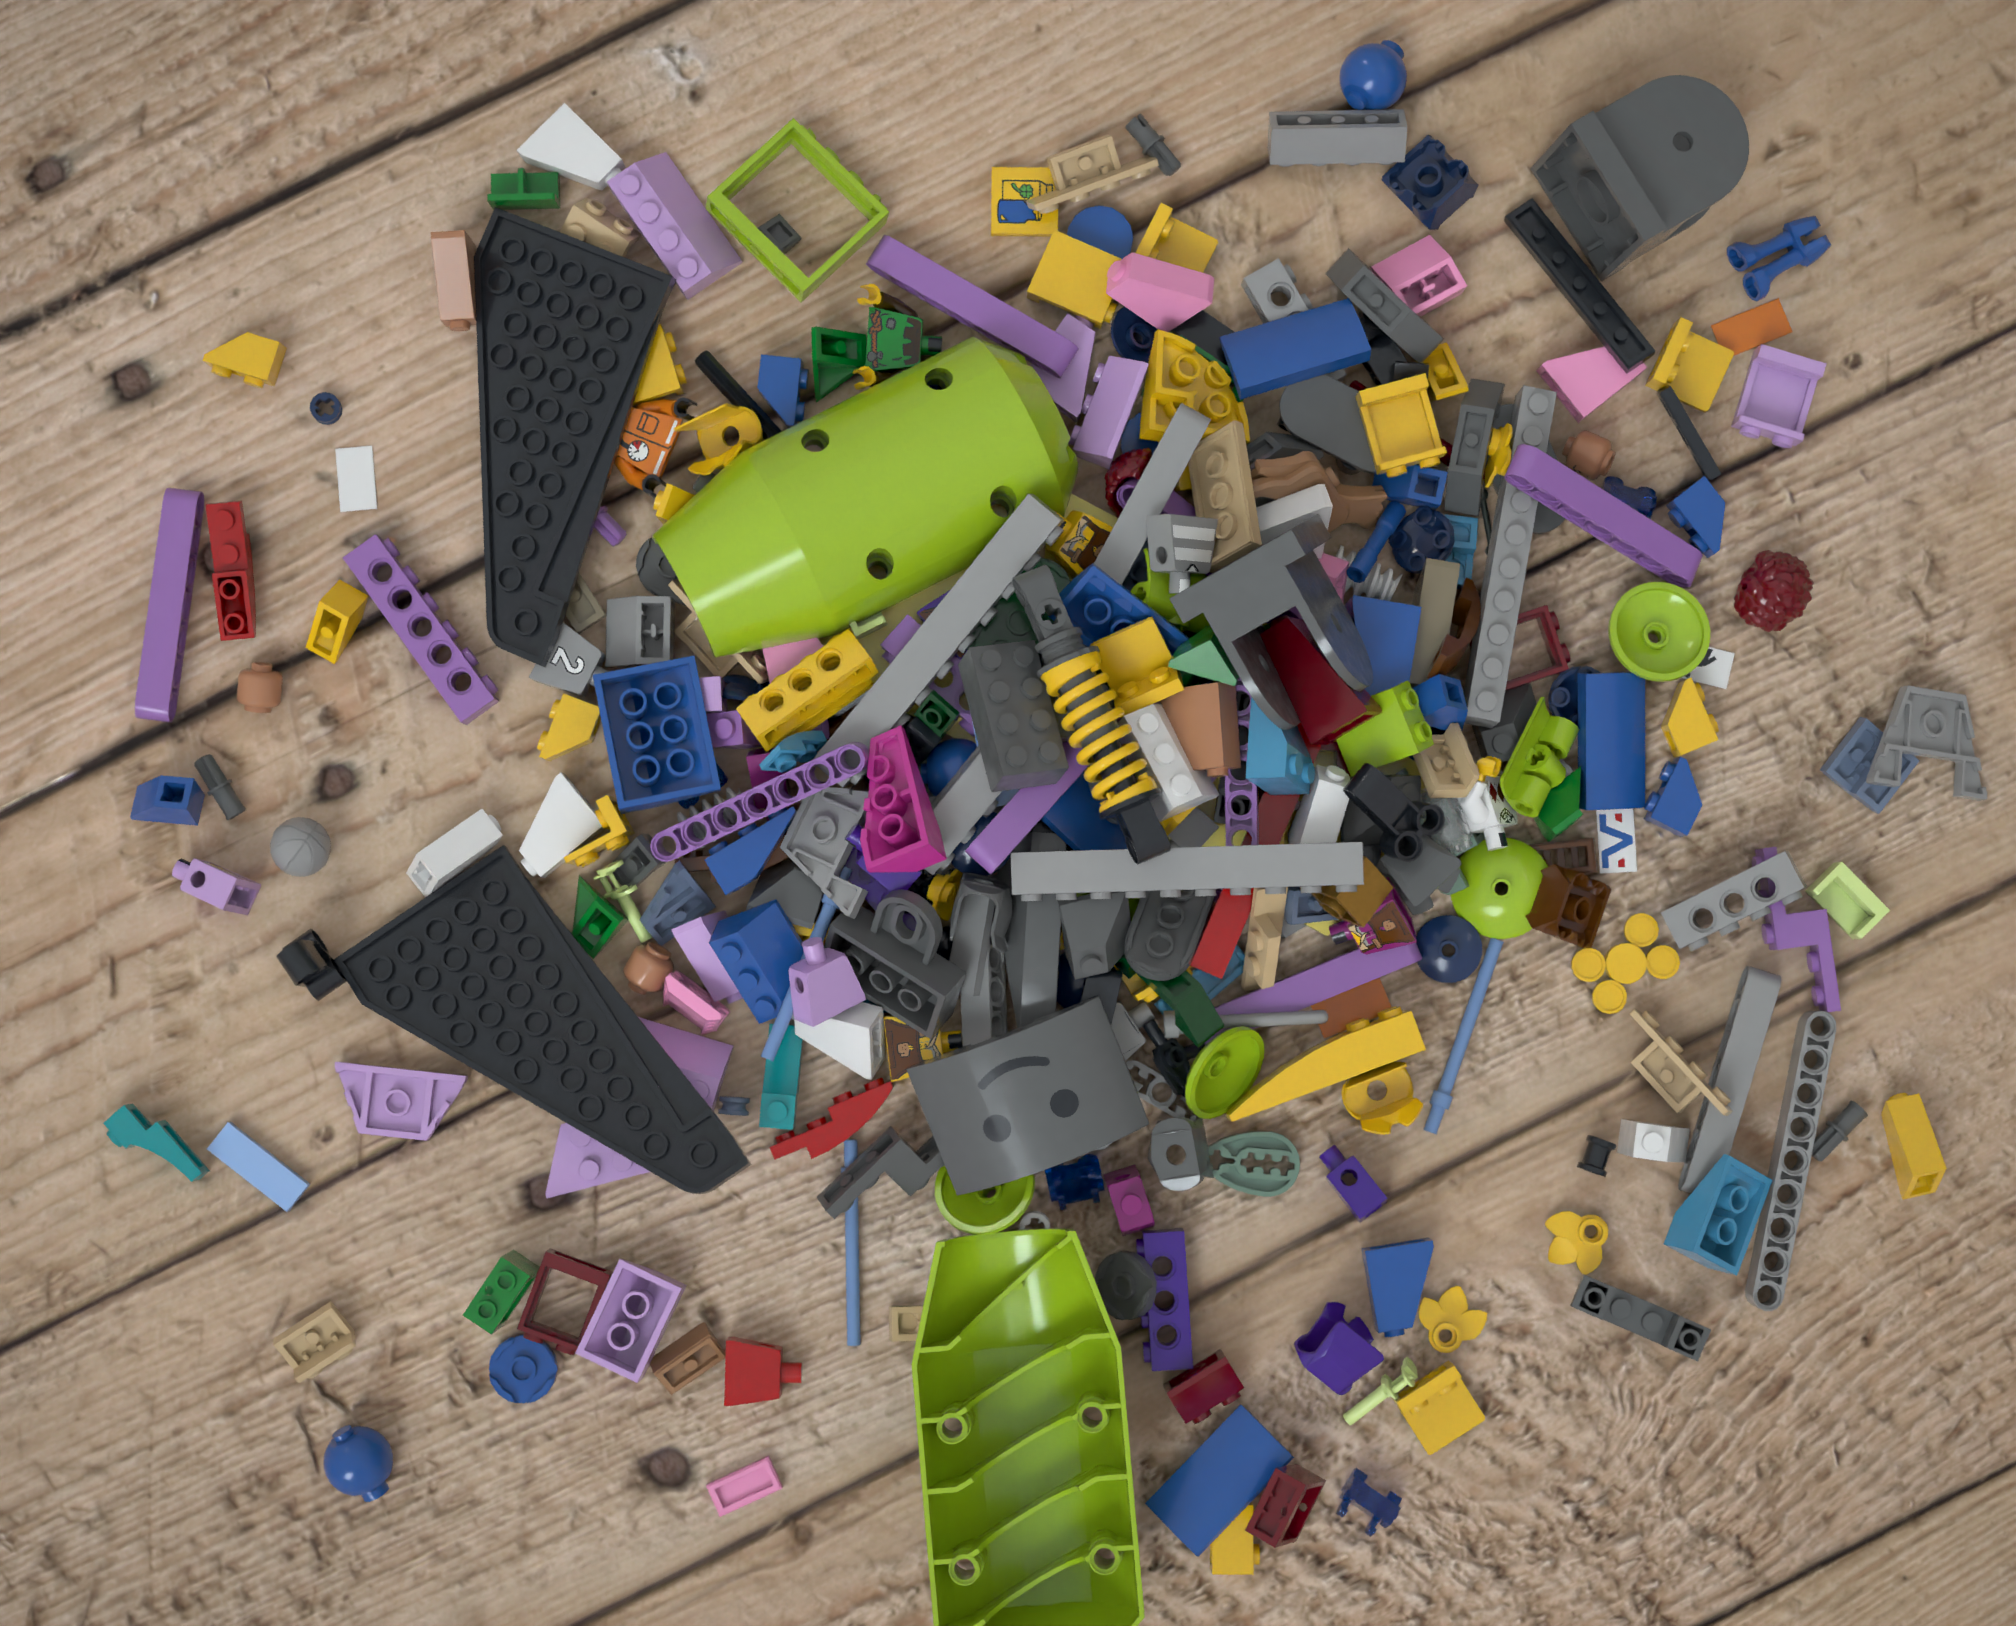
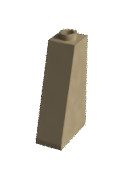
(1436, 596)

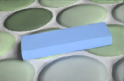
(258, 1166)

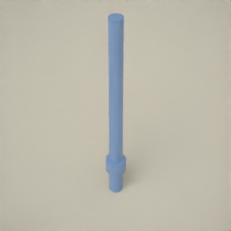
(786, 1010)
(1441, 1098)
(852, 1256)

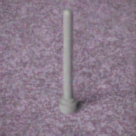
(1253, 1020)

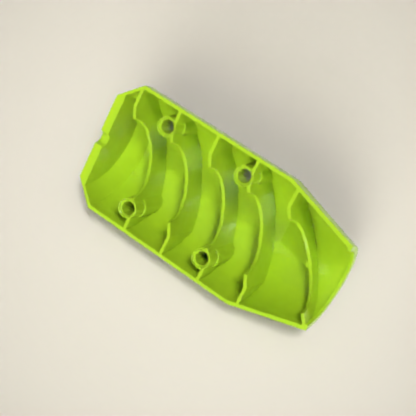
(901, 483)
(1030, 1484)

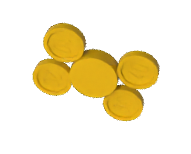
(1625, 963)

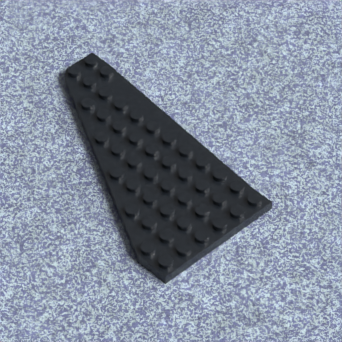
(557, 379)
(520, 1000)

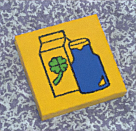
(1009, 209)

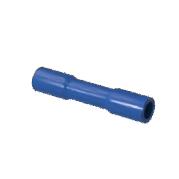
(1368, 554)

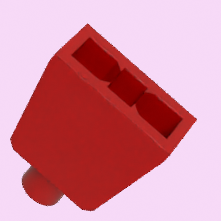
(756, 1371)

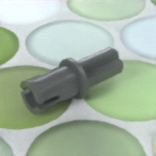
(1153, 144)
(219, 786)
(1837, 1130)

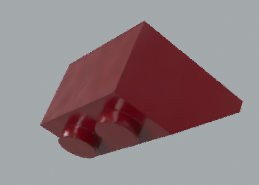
(1204, 1387)

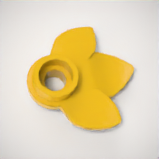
(1499, 453)
(943, 892)
(1572, 1243)
(1452, 1314)

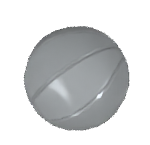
(300, 846)

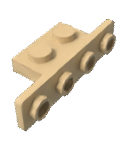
(1087, 169)
(693, 636)
(1263, 939)
(1670, 1073)

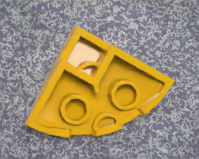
(1184, 376)

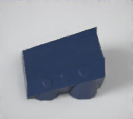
(1431, 182)

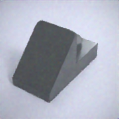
(638, 862)

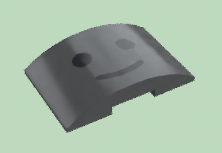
(1028, 1098)

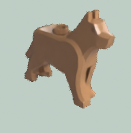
(1295, 473)

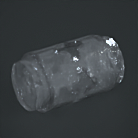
(1456, 832)

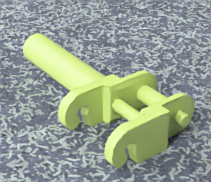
(622, 894)
(1387, 1389)

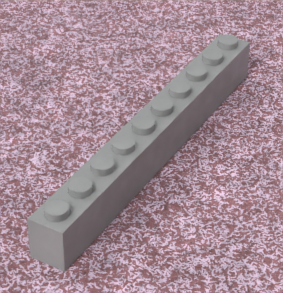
(1506, 568)
(948, 629)
(1189, 869)

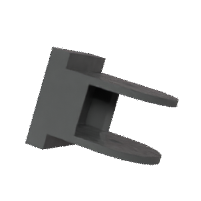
(1644, 168)
(1261, 588)

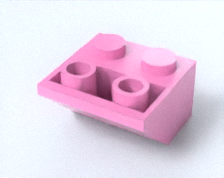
(1421, 276)

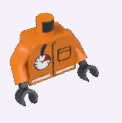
(650, 441)

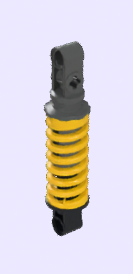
(1072, 678)

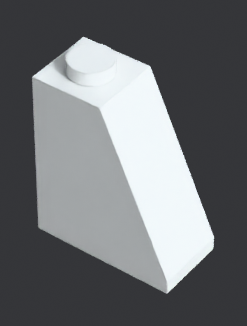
(572, 150)
(1293, 510)
(1321, 810)
(559, 828)
(454, 852)
(850, 1038)
(1653, 1141)

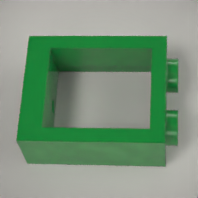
(504, 1291)

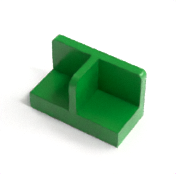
(525, 190)

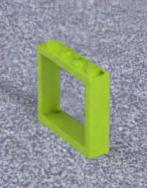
(829, 165)

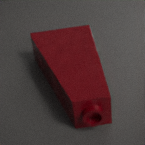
(1318, 694)

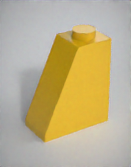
(1912, 1146)

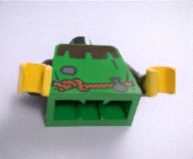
(893, 338)

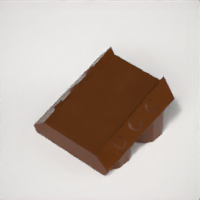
(1569, 906)

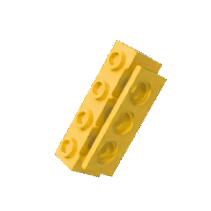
(823, 695)

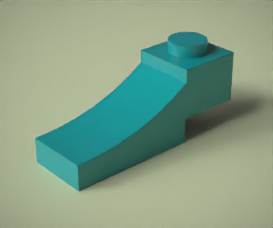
(782, 1083)
(132, 1129)

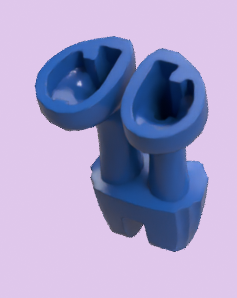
(1758, 280)

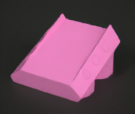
(693, 1002)

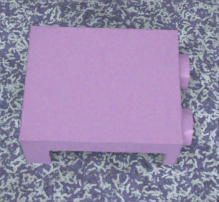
(1777, 396)

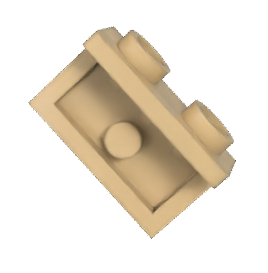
(595, 225)
(1448, 765)
(316, 1342)

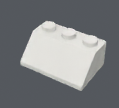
(1166, 763)

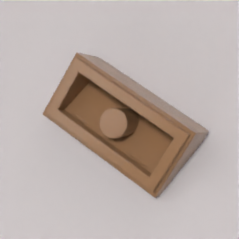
(687, 1358)

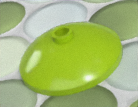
(1675, 620)
(1481, 906)
(1224, 1072)
(977, 1213)

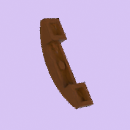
(1467, 617)

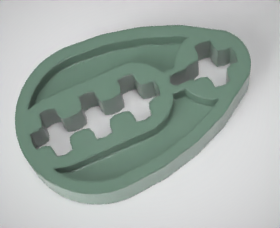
(1258, 1143)

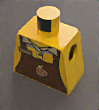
(1079, 542)
(911, 1047)

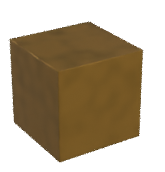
(1360, 905)

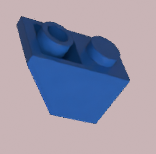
(780, 386)
(1415, 487)
(1701, 515)
(1442, 701)
(168, 801)
(1676, 801)

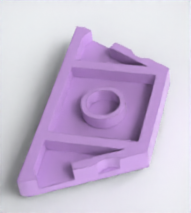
(398, 1099)
(585, 1163)

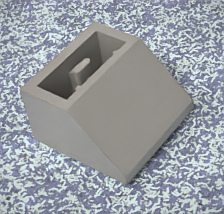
(639, 630)

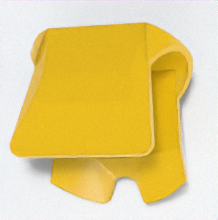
(711, 430)
(1393, 1108)

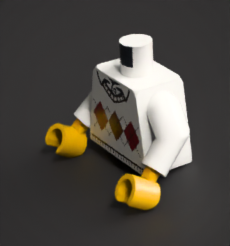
(1486, 805)

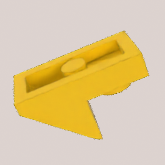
(1444, 374)

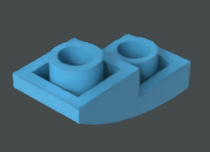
(794, 748)

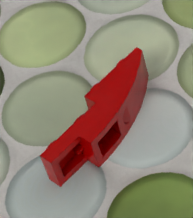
(232, 570)
(847, 1116)

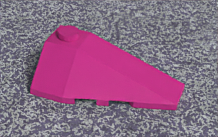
(899, 819)

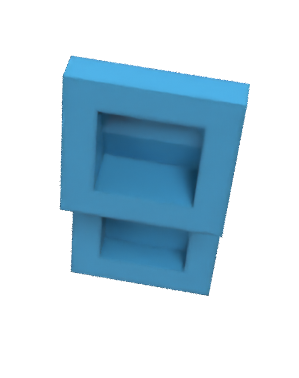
(1464, 546)

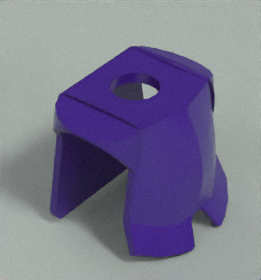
(1337, 1349)

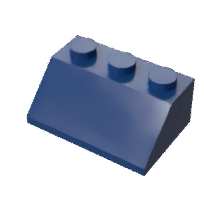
(757, 954)

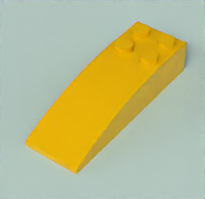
(1343, 1056)

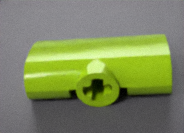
(1157, 596)
(1535, 761)

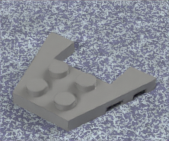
(1929, 726)
(819, 843)

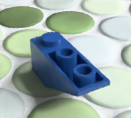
(745, 858)

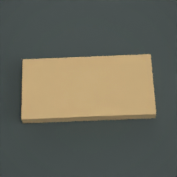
(1225, 492)

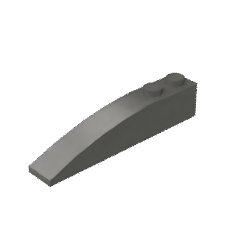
(1033, 941)

